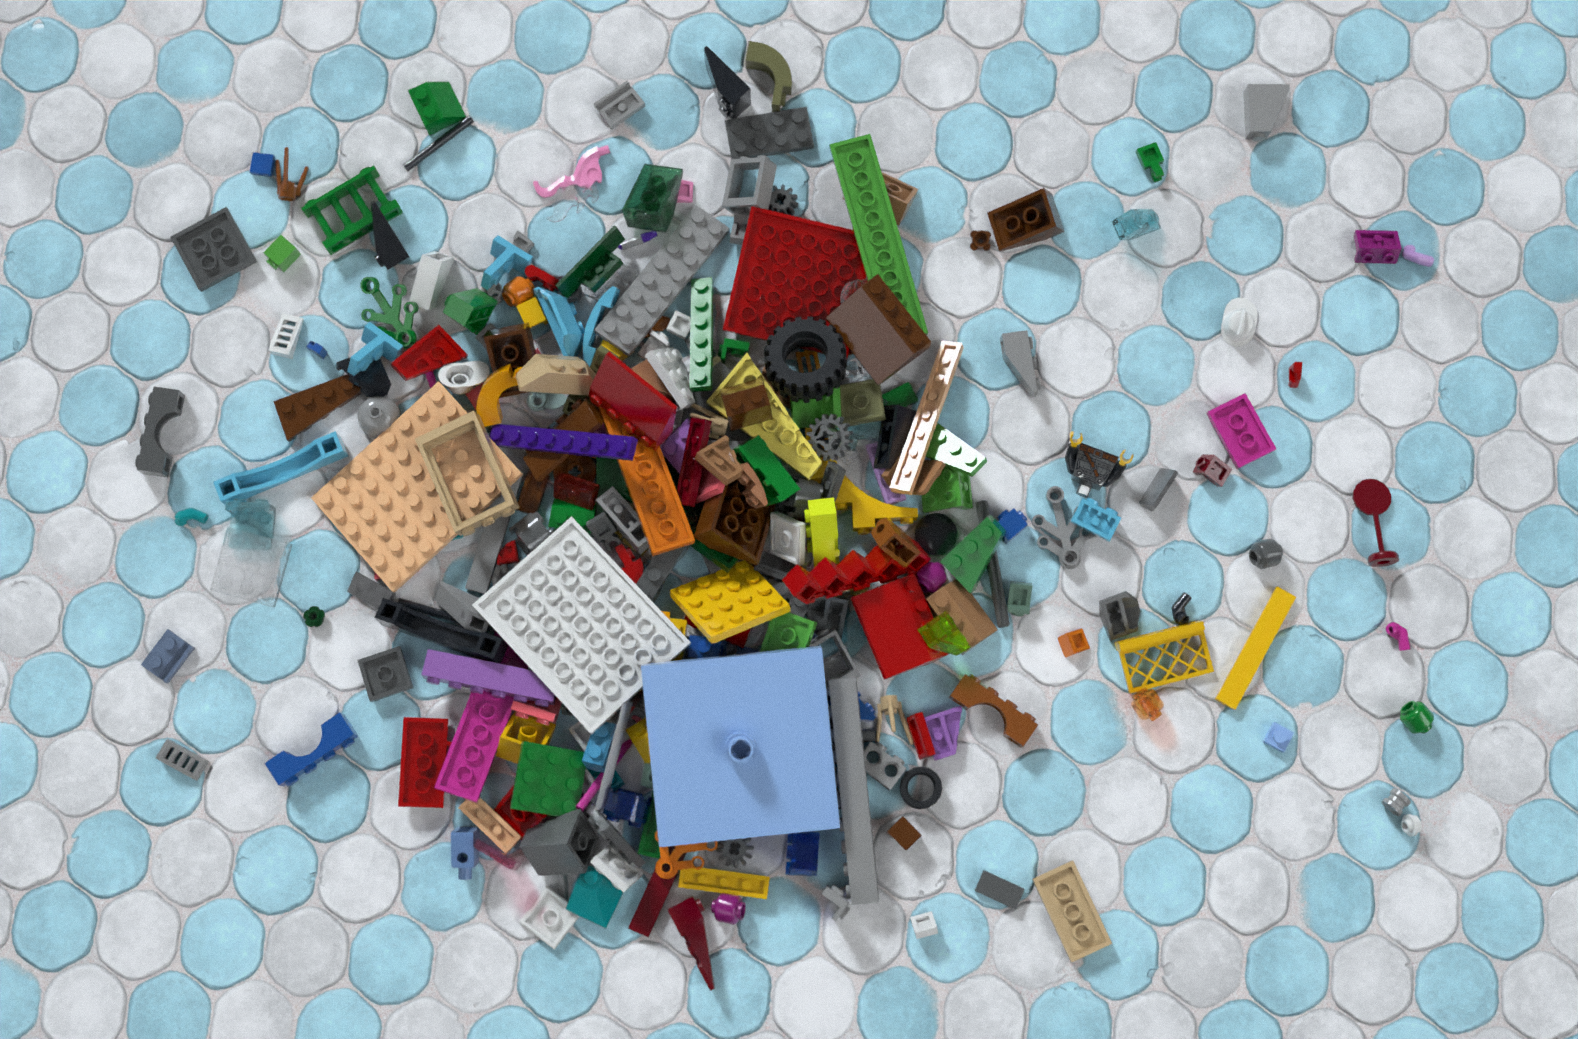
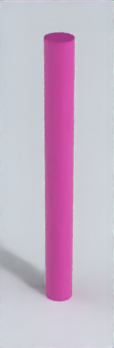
(593, 789)

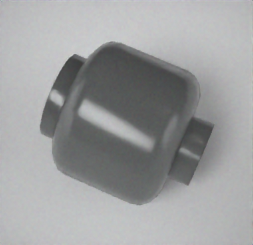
(1265, 553)

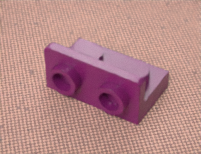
(1377, 246)

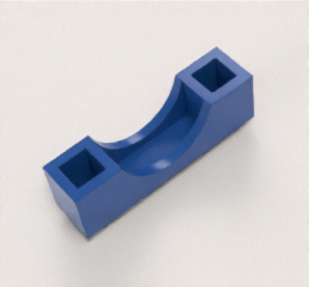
(336, 734)

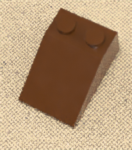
(1026, 220)
(510, 346)

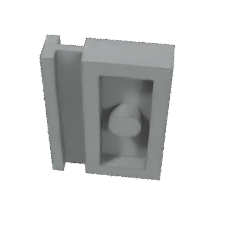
(619, 105)

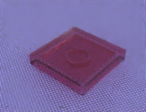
(497, 854)

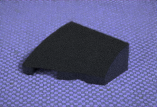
(372, 381)

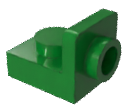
(735, 347)

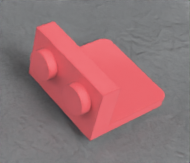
(543, 714)

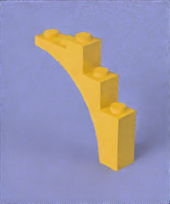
(864, 508)

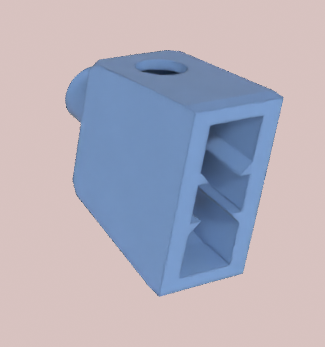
(463, 841)

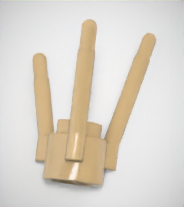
(718, 424)
(890, 706)

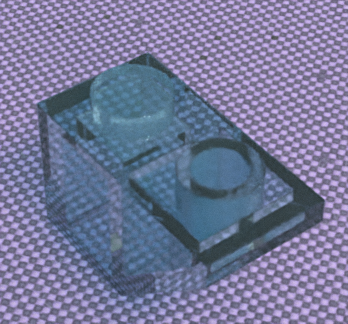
(1136, 223)

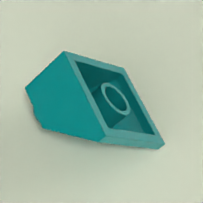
(594, 898)

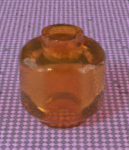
(1147, 704)

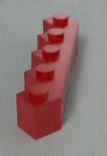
(851, 573)

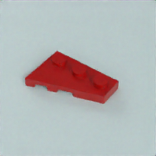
(428, 354)

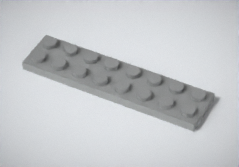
(662, 280)

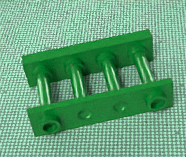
(352, 230)

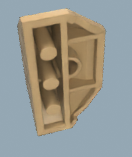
(555, 375)

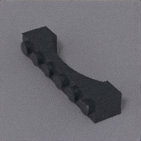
(472, 643)

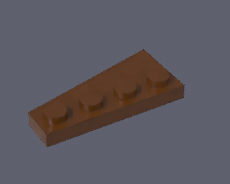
(309, 406)

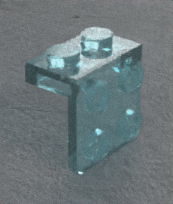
(252, 517)

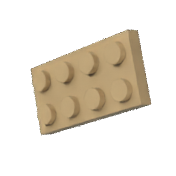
(1071, 911)

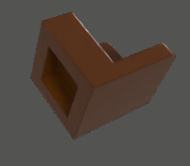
(904, 833)

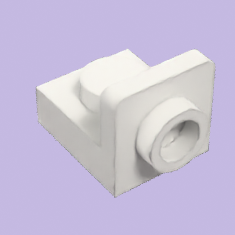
(655, 342)

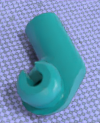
(183, 516)

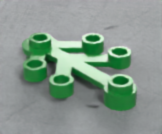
(392, 314)

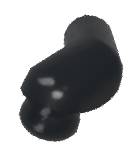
(1178, 609)

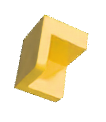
(532, 312)

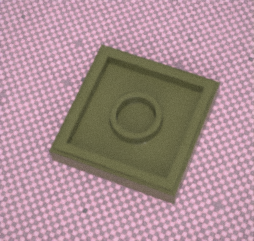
(861, 402)

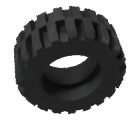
(805, 334)

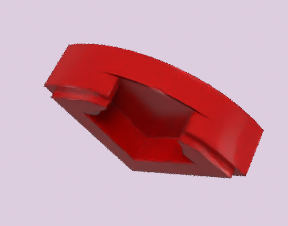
(1295, 372)
(508, 554)

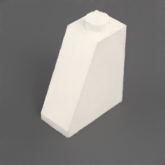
(430, 279)

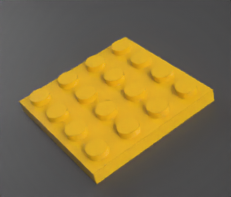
(729, 601)

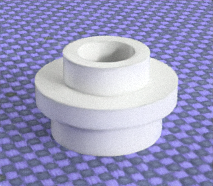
(1411, 825)

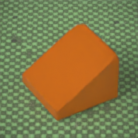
(1073, 642)

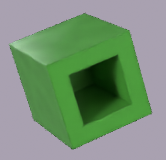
(281, 254)

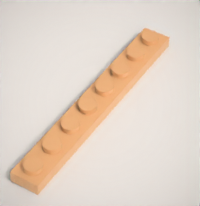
(926, 418)

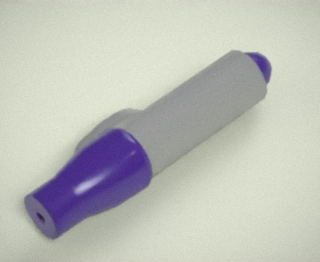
(638, 240)

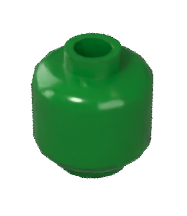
(1416, 717)

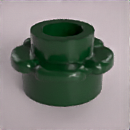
(318, 621)

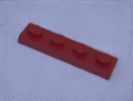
(691, 469)

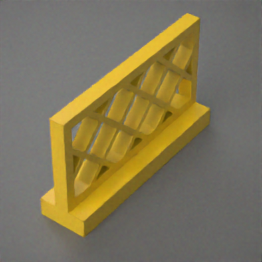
(1161, 637)

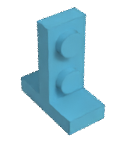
(507, 257)
(377, 345)

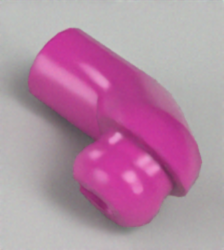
(1400, 634)

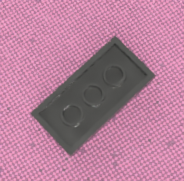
(769, 133)

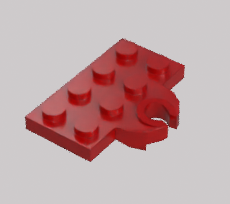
(421, 761)

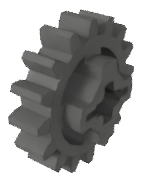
(827, 428)

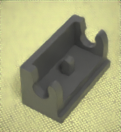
(773, 567)

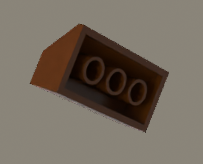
(582, 418)

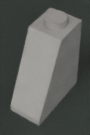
(1262, 108)

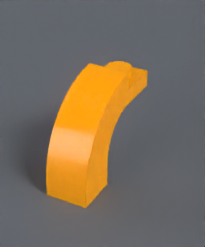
(488, 399)

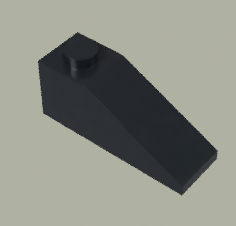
(386, 243)
(893, 435)

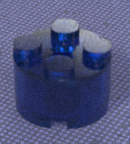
(627, 806)
(802, 854)

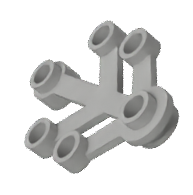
(1063, 532)

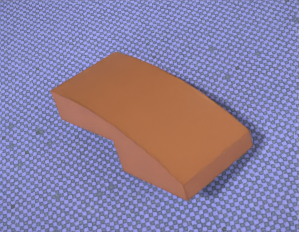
(754, 491)

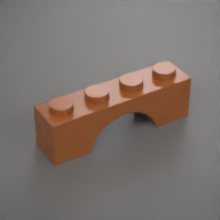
(1017, 726)

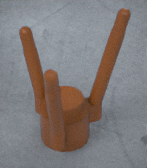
(286, 189)

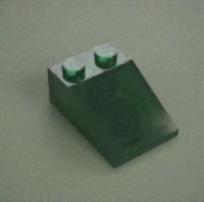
(653, 198)

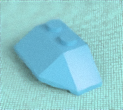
(562, 321)

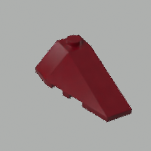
(691, 925)

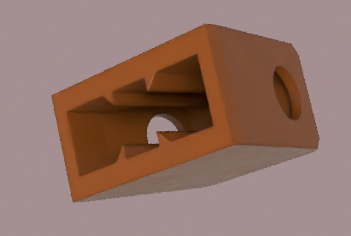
(887, 535)

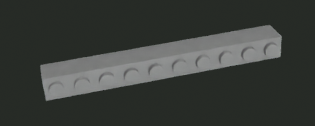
(853, 791)

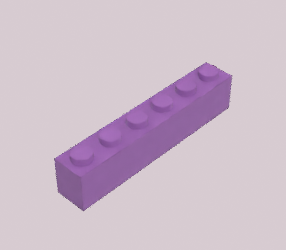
(486, 676)

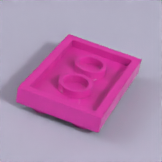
(1241, 431)

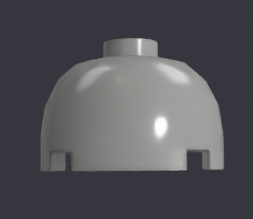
(377, 415)

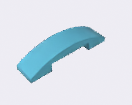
(607, 300)

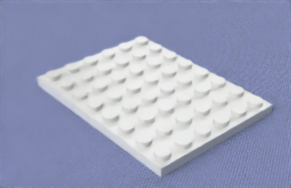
(580, 624)

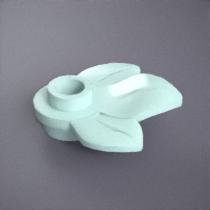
(549, 400)

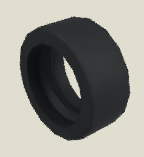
(936, 783)

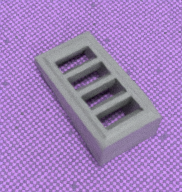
(165, 750)

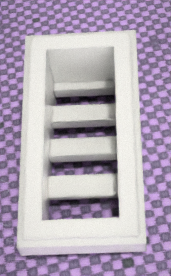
(287, 352)

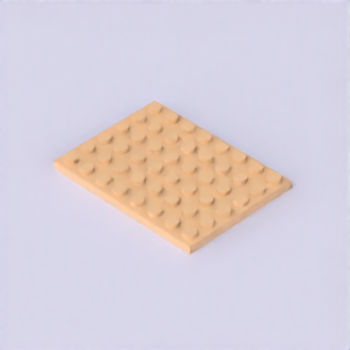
(388, 498)

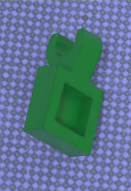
(1151, 158)

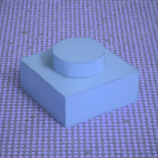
(1278, 737)

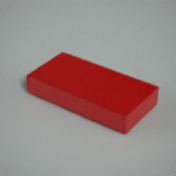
(920, 735)

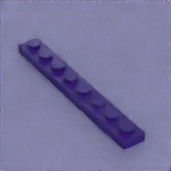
(564, 441)

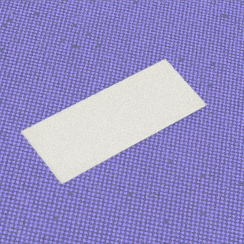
(614, 754)

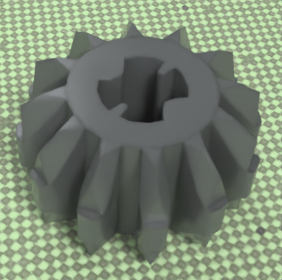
(787, 197)
(742, 850)

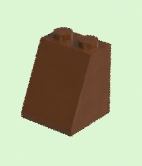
(746, 404)

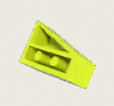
(822, 530)

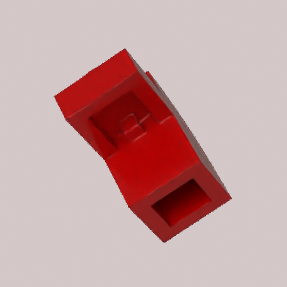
(632, 569)

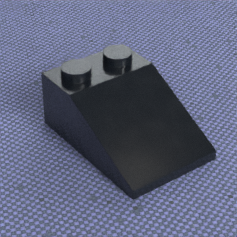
(729, 89)

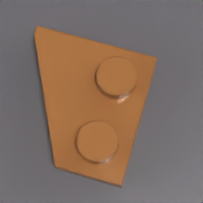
(720, 461)

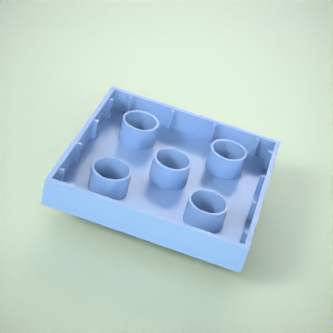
(740, 746)

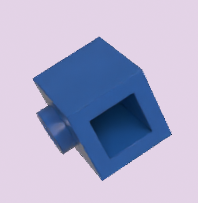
(1013, 523)

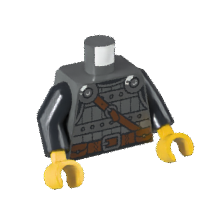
(1092, 466)

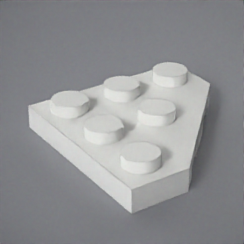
(673, 373)

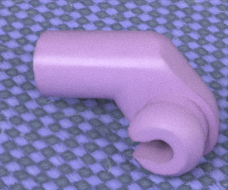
(1418, 258)

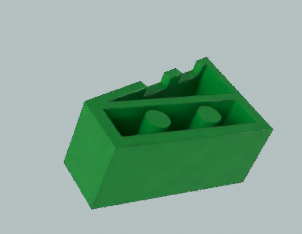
(772, 475)

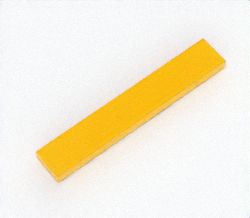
(1255, 648)

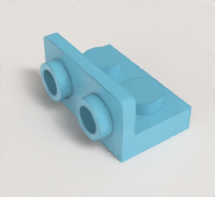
(1096, 519)

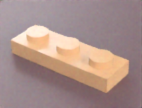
(491, 824)

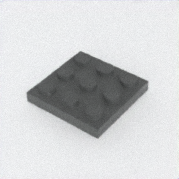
(213, 249)

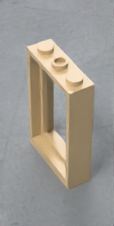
(446, 433)

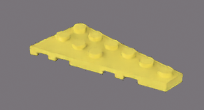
(781, 432)

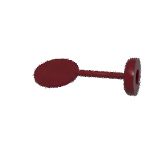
(1374, 499)

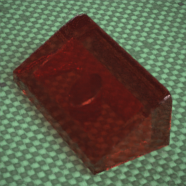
(575, 490)

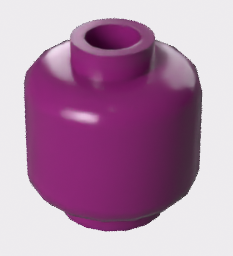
(931, 577)
(728, 908)

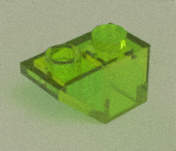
(944, 635)

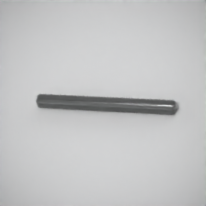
(994, 575)

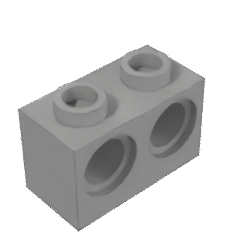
(877, 771)

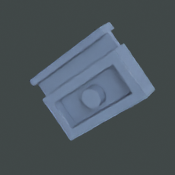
(167, 656)

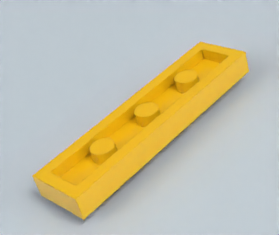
(725, 882)

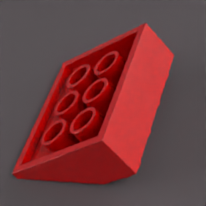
(632, 402)
(891, 622)

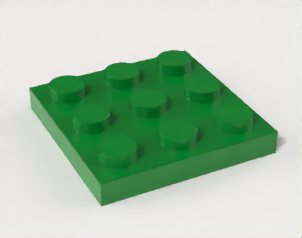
(548, 779)

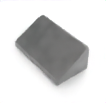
(1158, 488)
(369, 590)

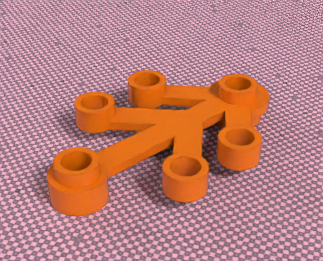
(672, 859)

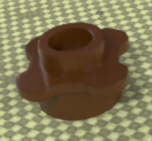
(976, 235)

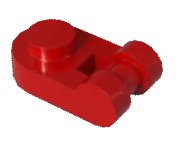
(535, 274)

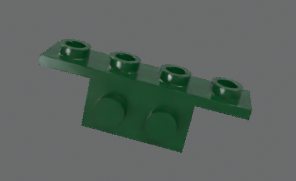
(595, 266)

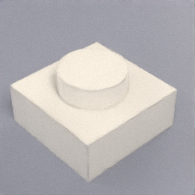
(679, 325)
(924, 925)

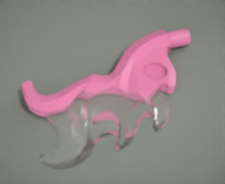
(575, 189)

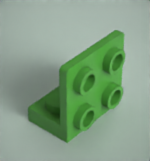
(805, 413)
(948, 491)

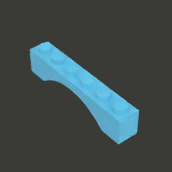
(254, 481)

